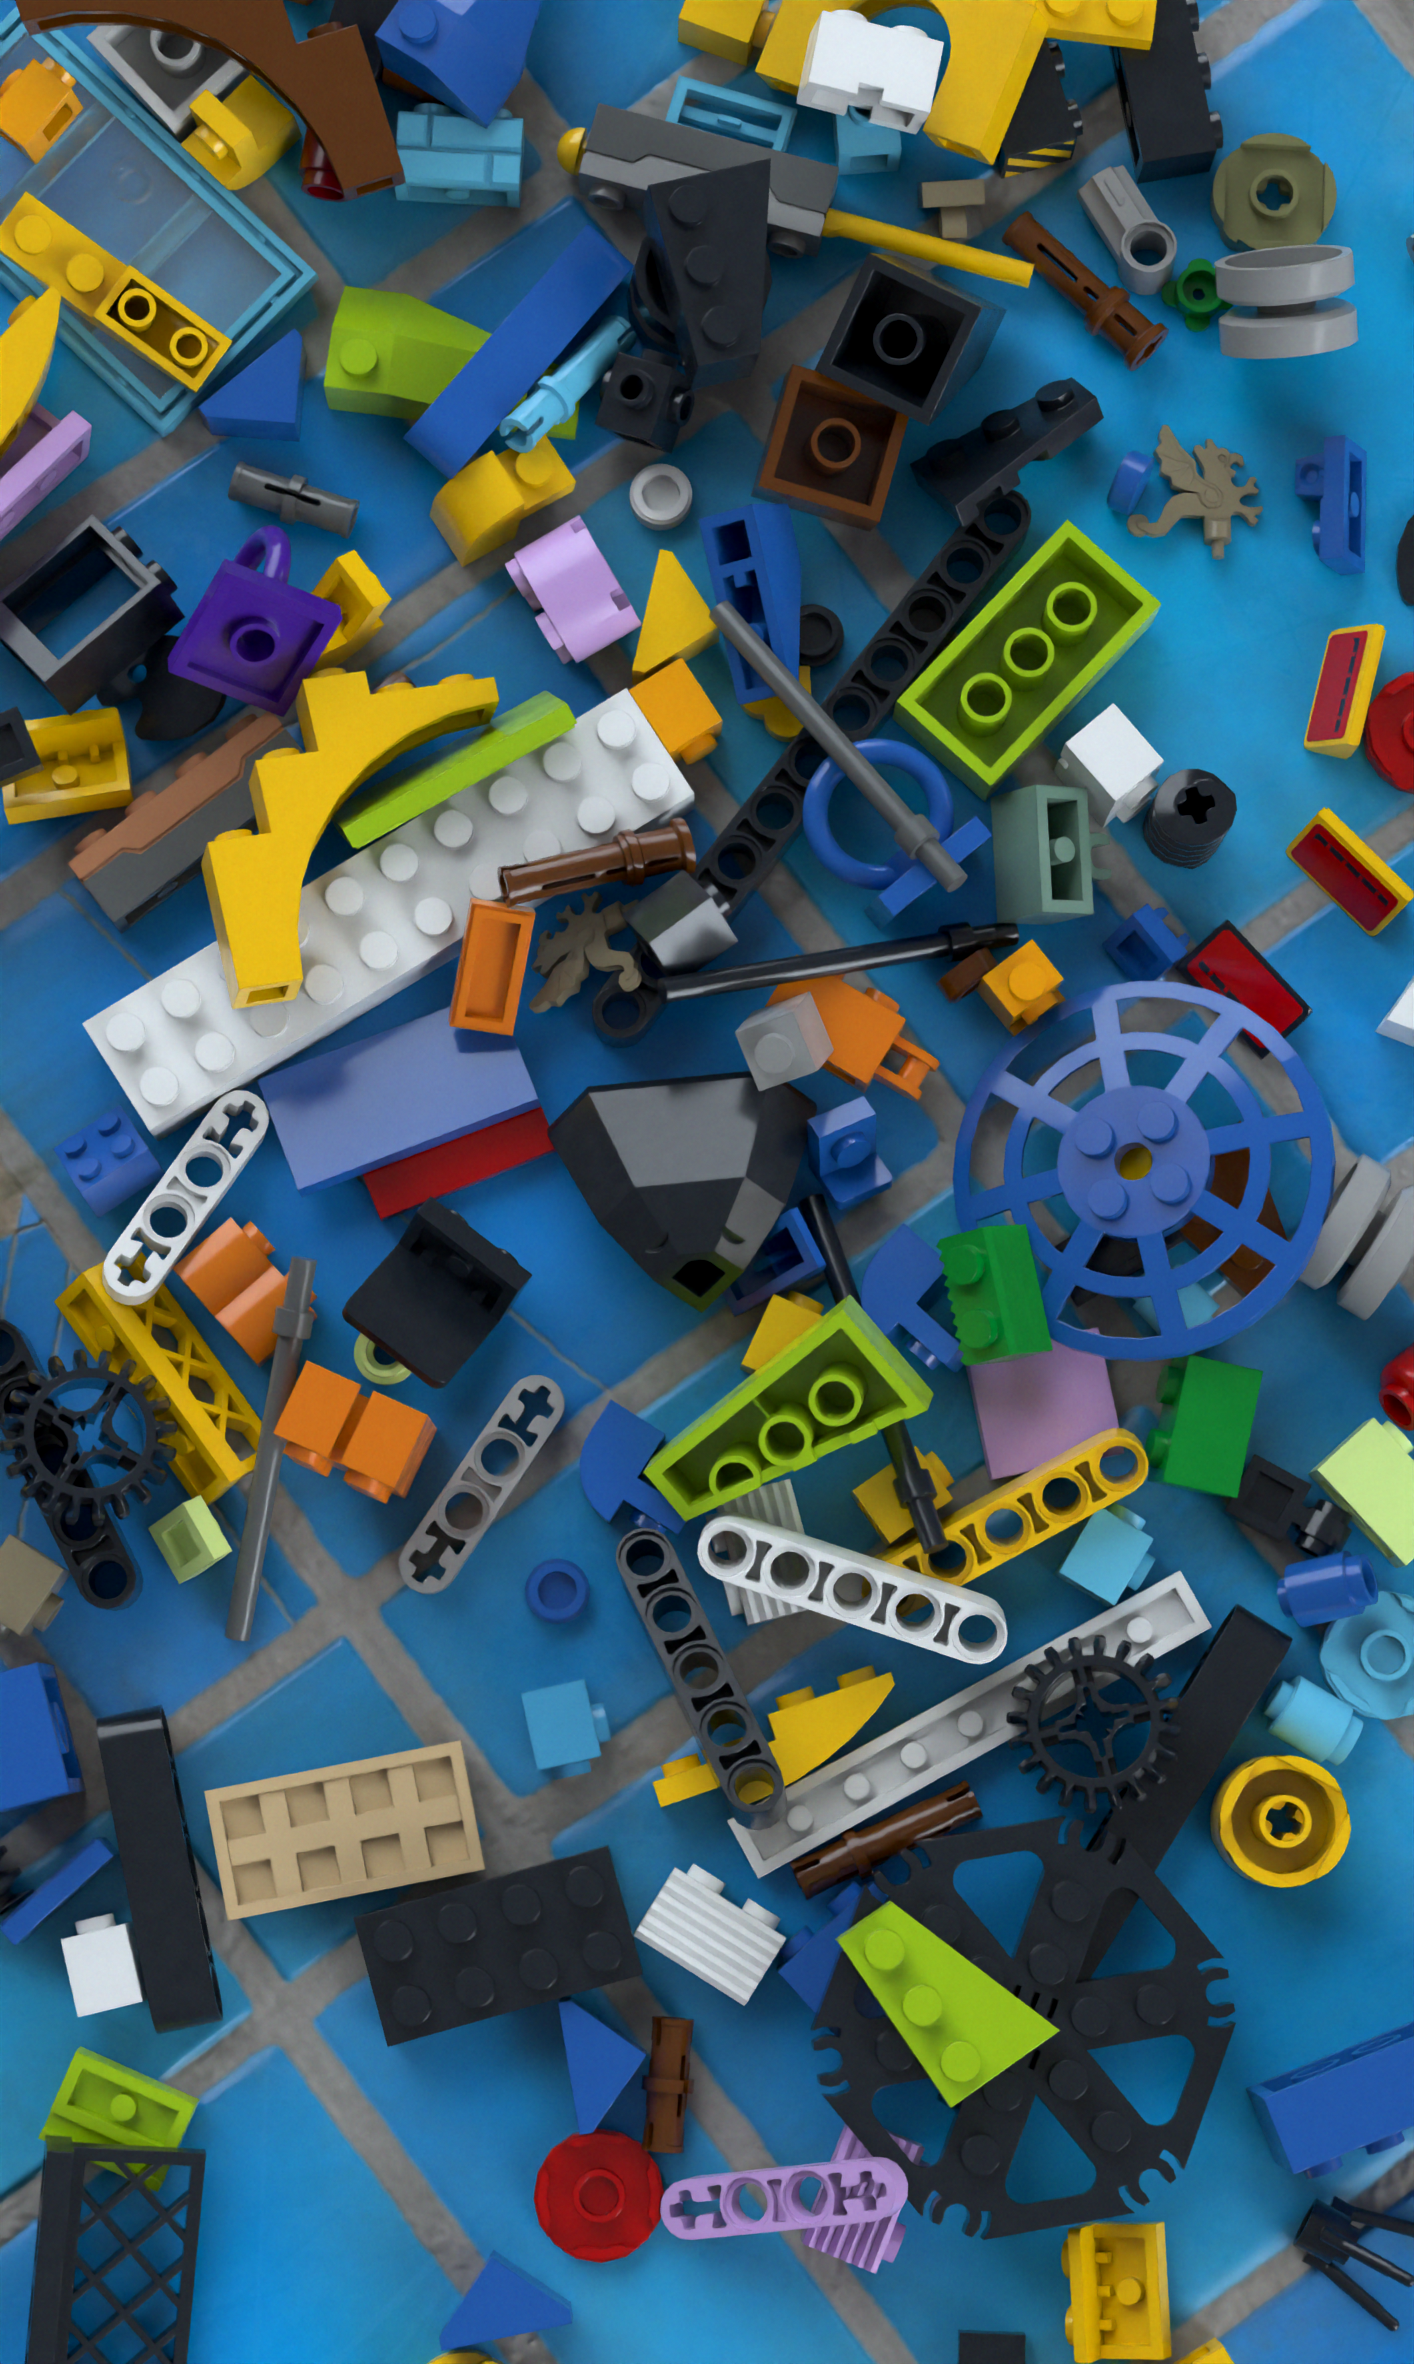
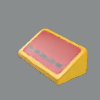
(1344, 690)
(1349, 872)

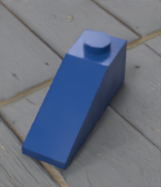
(759, 572)

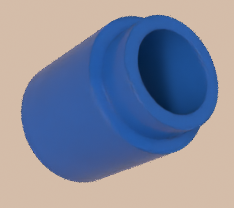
(1327, 1588)

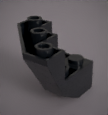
(686, 1171)

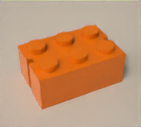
(368, 1438)

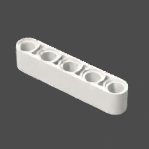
(875, 1611)

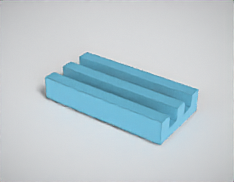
(736, 102)

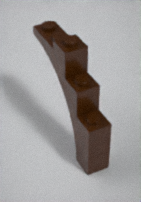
(319, 78)

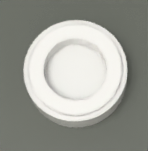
(660, 497)

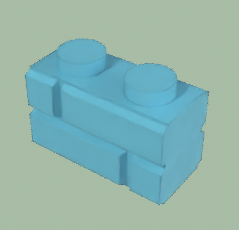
(459, 160)

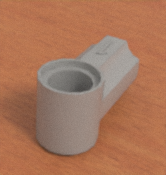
(1127, 227)

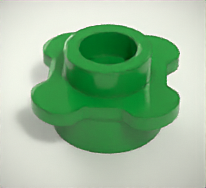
(1179, 294)

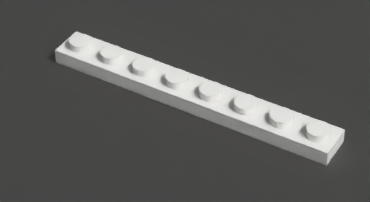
(961, 1728)

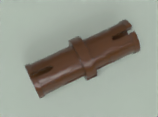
(667, 2084)

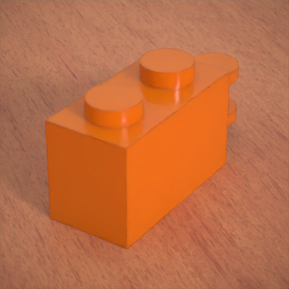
(862, 1035)

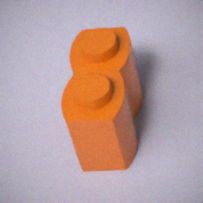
(238, 1285)

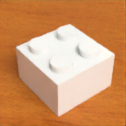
(166, 71)

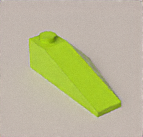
(400, 354)

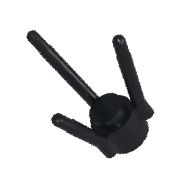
(1330, 2236)

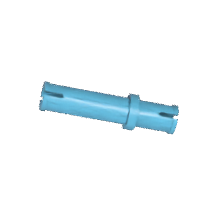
(554, 396)

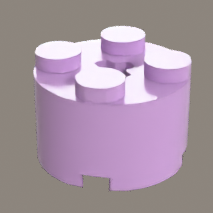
(576, 589)

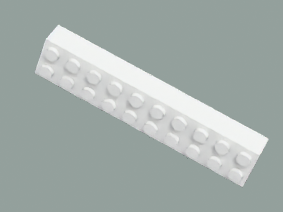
(389, 914)

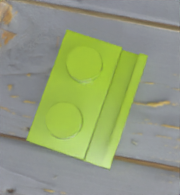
(118, 2106)

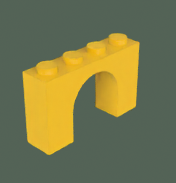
(986, 70)

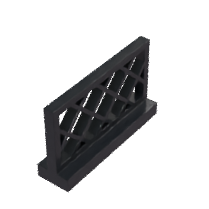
(58, 2255)

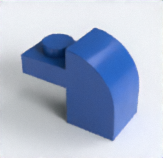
(901, 1289)
(612, 1468)

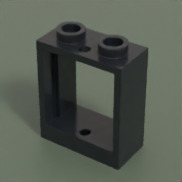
(58, 582)

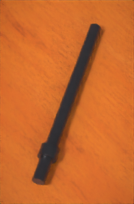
(951, 943)
(913, 1485)

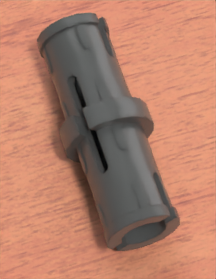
(293, 499)

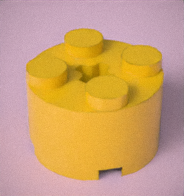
(1314, 1808)

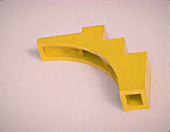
(346, 739)

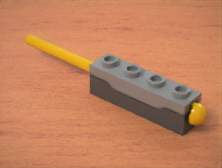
(637, 150)

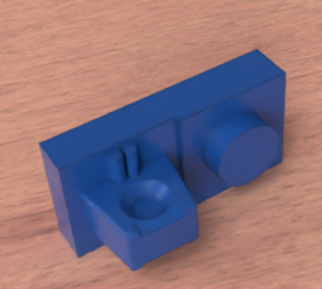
(1339, 484)

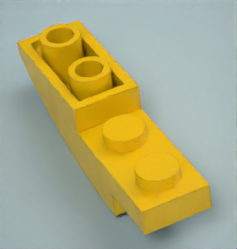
(111, 294)
(25, 361)
(803, 1733)

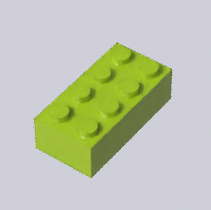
(1026, 660)

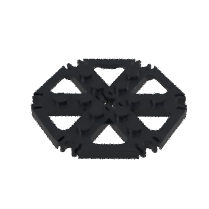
(1086, 2012)

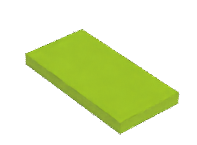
(453, 768)

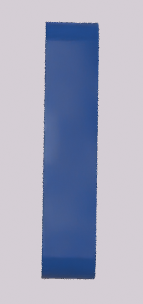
(518, 352)

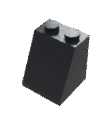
(909, 337)

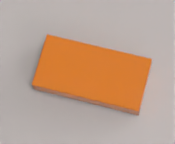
(491, 966)

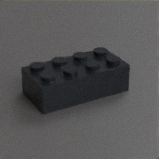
(498, 1945)

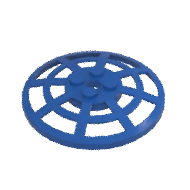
(1179, 1176)

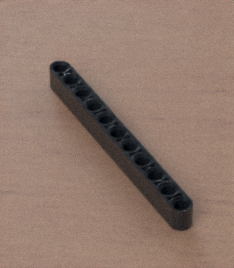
(856, 688)

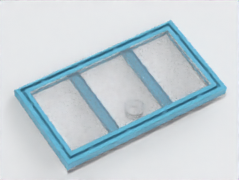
(151, 209)

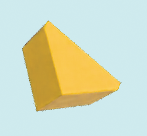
(674, 621)

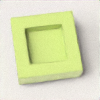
(190, 1539)

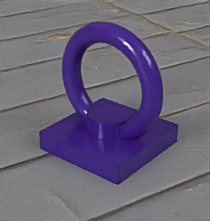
(255, 630)

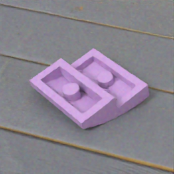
(1040, 1407)

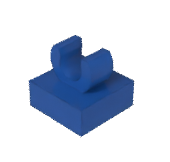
(1146, 945)

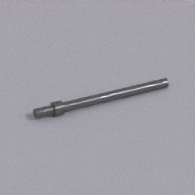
(913, 832)
(292, 1324)

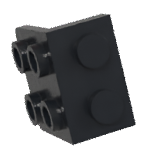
(436, 1295)

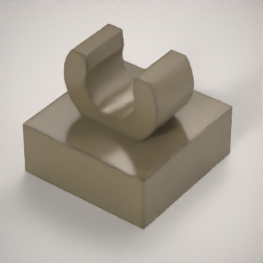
(951, 199)

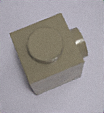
(28, 1588)

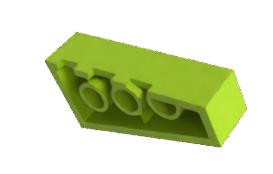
(805, 1402)

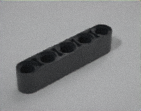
(108, 1542)
(708, 1707)
(159, 1869)

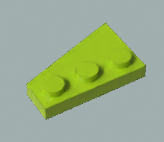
(941, 2004)

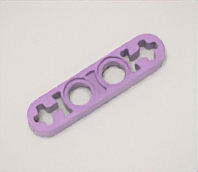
(783, 2200)

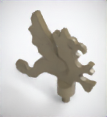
(1205, 498)
(585, 941)

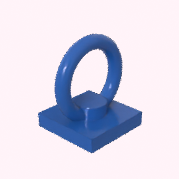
(899, 876)

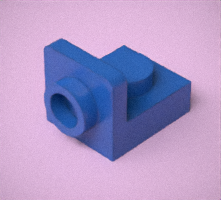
(845, 1154)

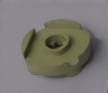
(1299, 174)

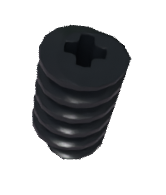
(1199, 798)

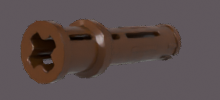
(1101, 317)
(626, 860)

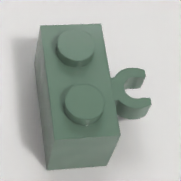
(1044, 855)

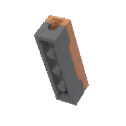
(167, 832)

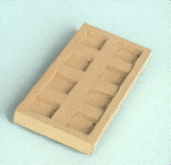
(344, 1830)

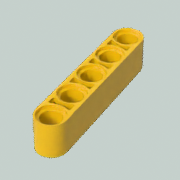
(1025, 1498)

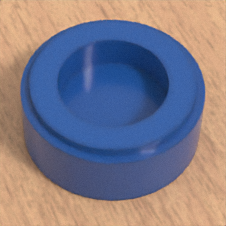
(1130, 482)
(557, 1591)

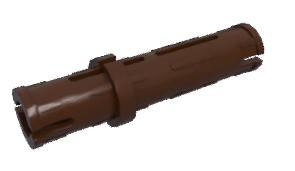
(874, 1845)

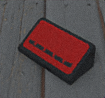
(1239, 972)

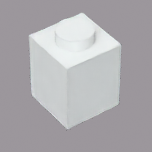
(103, 1965)

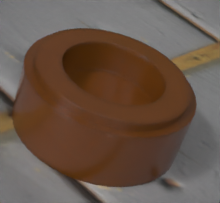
(966, 975)

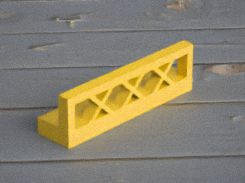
(203, 1456)

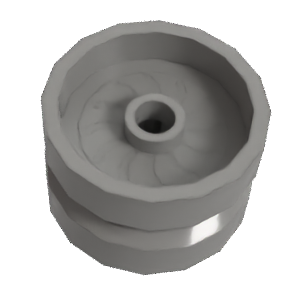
(1286, 301)
(1371, 1241)

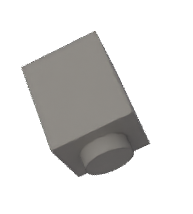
(784, 1041)

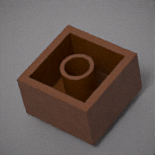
(829, 450)

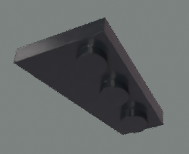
(989, 457)

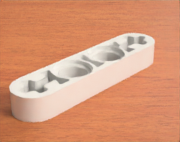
(181, 1194)

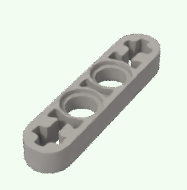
(475, 1480)

